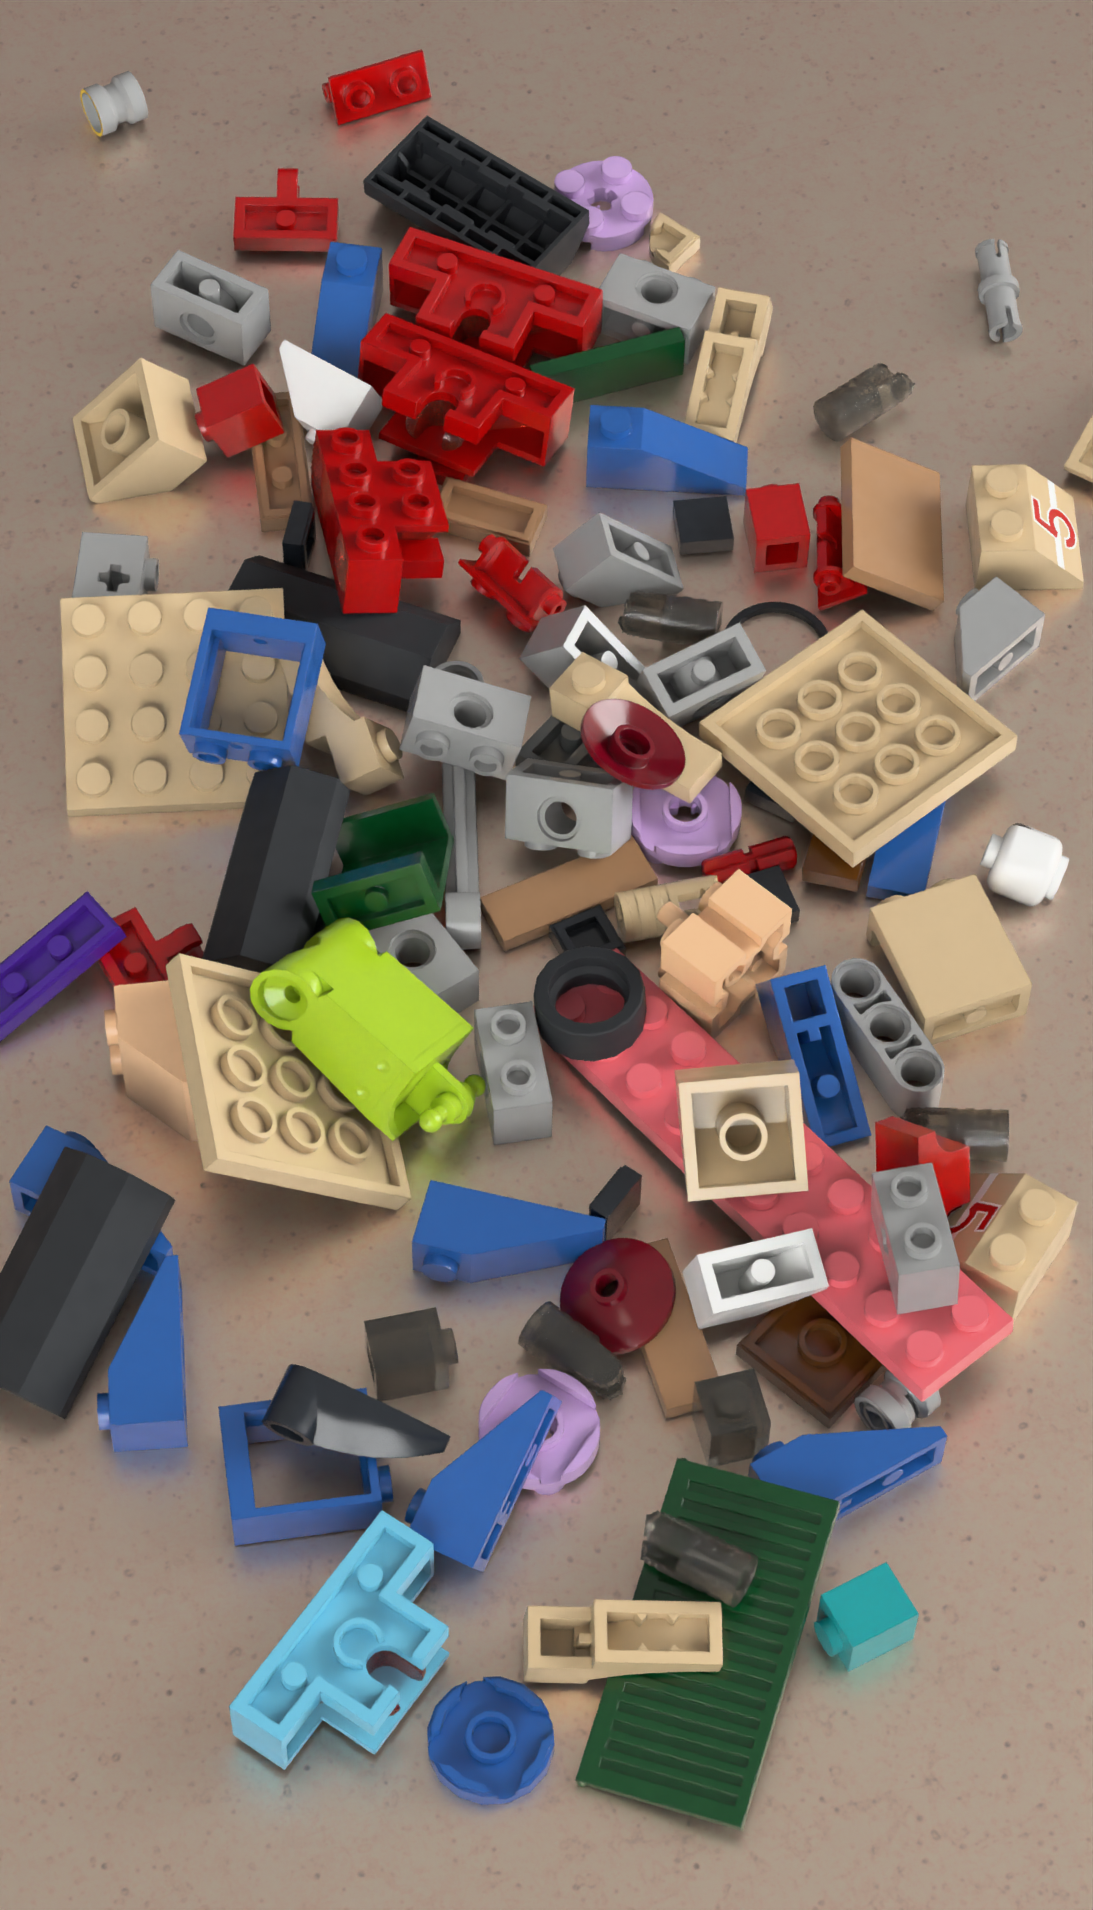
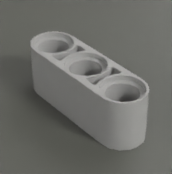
(885, 1015)

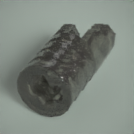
(861, 401)
(671, 617)
(982, 1130)
(573, 1350)
(697, 1558)

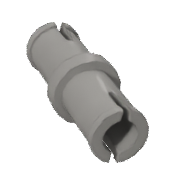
(998, 290)

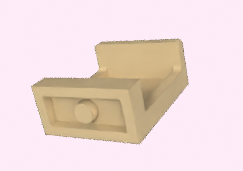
(951, 958)

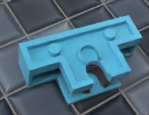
(352, 1653)

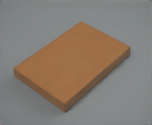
(891, 524)

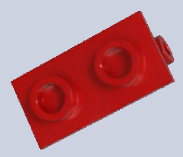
(378, 87)
(497, 577)
(828, 577)

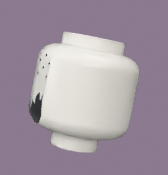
(1024, 864)

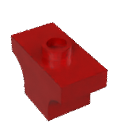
(908, 1144)

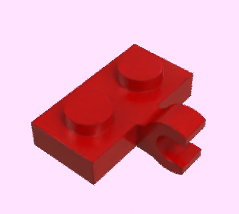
(285, 220)
(143, 958)

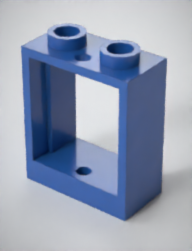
(261, 637)
(243, 1426)

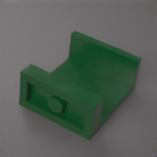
(391, 865)

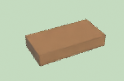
(481, 511)

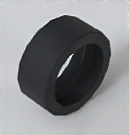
(580, 968)

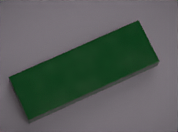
(618, 364)

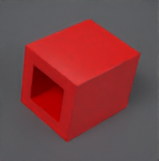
(238, 411)
(776, 527)

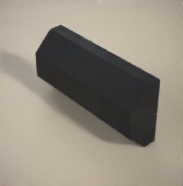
(477, 199)
(364, 652)
(277, 855)
(73, 1275)

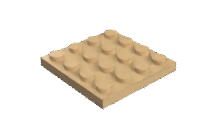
(127, 694)
(857, 737)
(265, 1105)

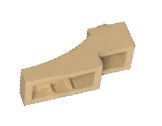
(728, 362)
(592, 681)
(361, 749)
(620, 1639)

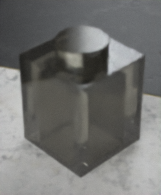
(409, 1354)
(730, 1417)

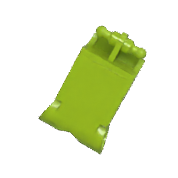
(370, 1029)

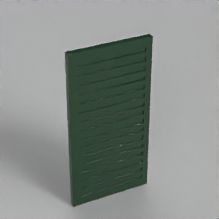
(704, 1735)

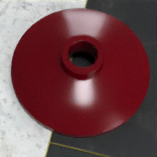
(632, 744)
(637, 1307)

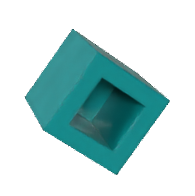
(865, 1617)

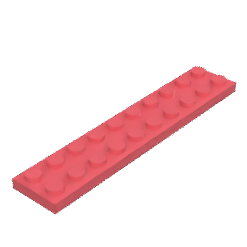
(917, 1347)

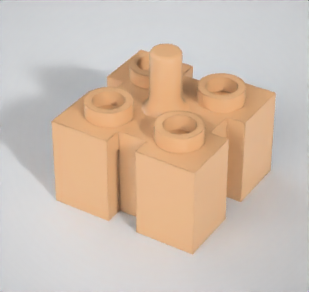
(719, 954)

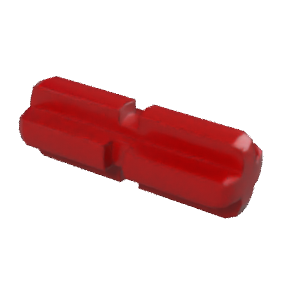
(760, 857)

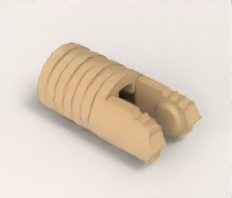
(638, 908)

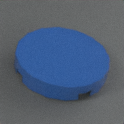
(490, 1740)

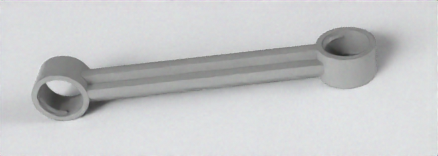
(460, 813)

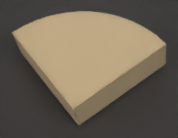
(671, 243)

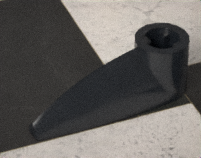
(334, 1416)

